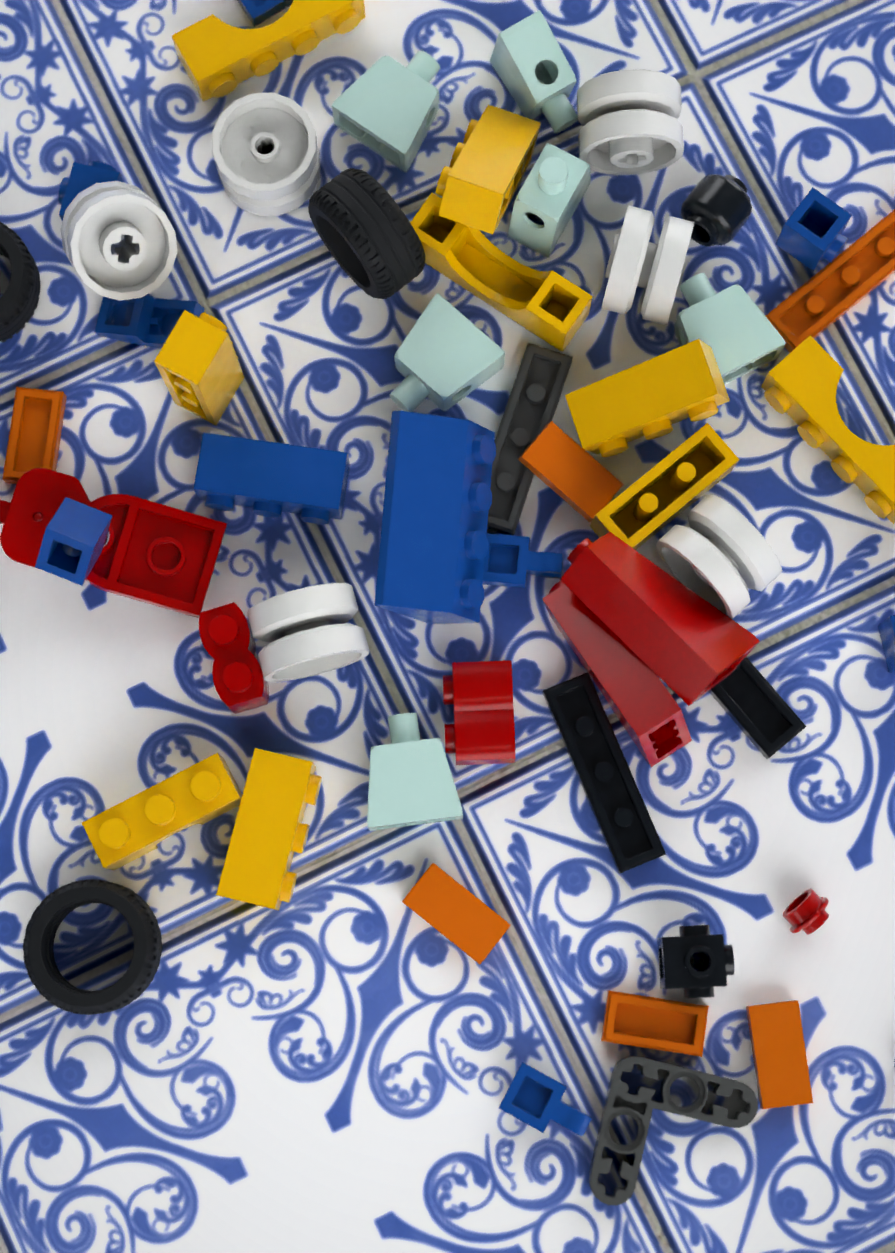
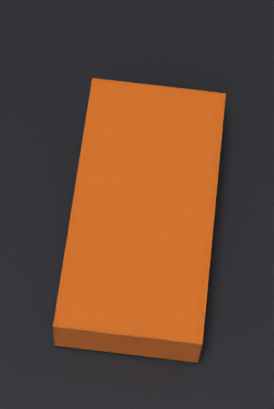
(34, 432)
(570, 471)
(456, 913)
(654, 1023)
(779, 1054)

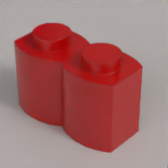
(235, 668)
(482, 712)

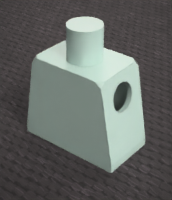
(536, 71)
(391, 107)
(552, 194)
(729, 325)
(443, 358)
(410, 779)

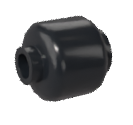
(717, 208)

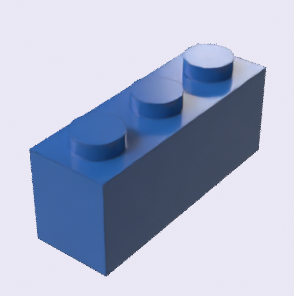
(271, 478)

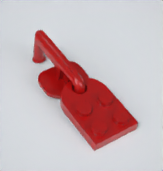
(151, 551)

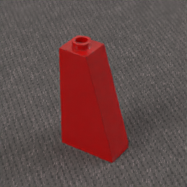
(657, 616)
(621, 676)

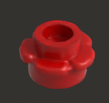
(807, 912)

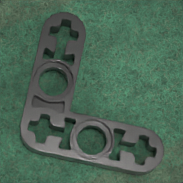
(640, 1107)

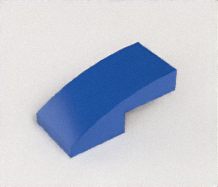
(142, 320)

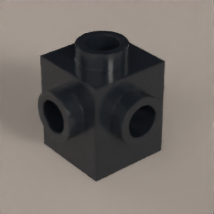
(676, 967)

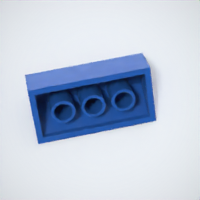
(435, 518)

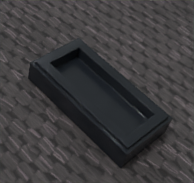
(757, 709)

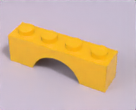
(224, 55)
(532, 298)
(806, 390)

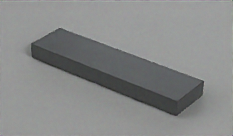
(526, 414)

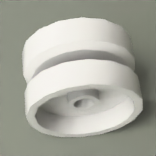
(630, 122)
(266, 153)
(99, 219)
(646, 265)
(719, 555)
(307, 632)

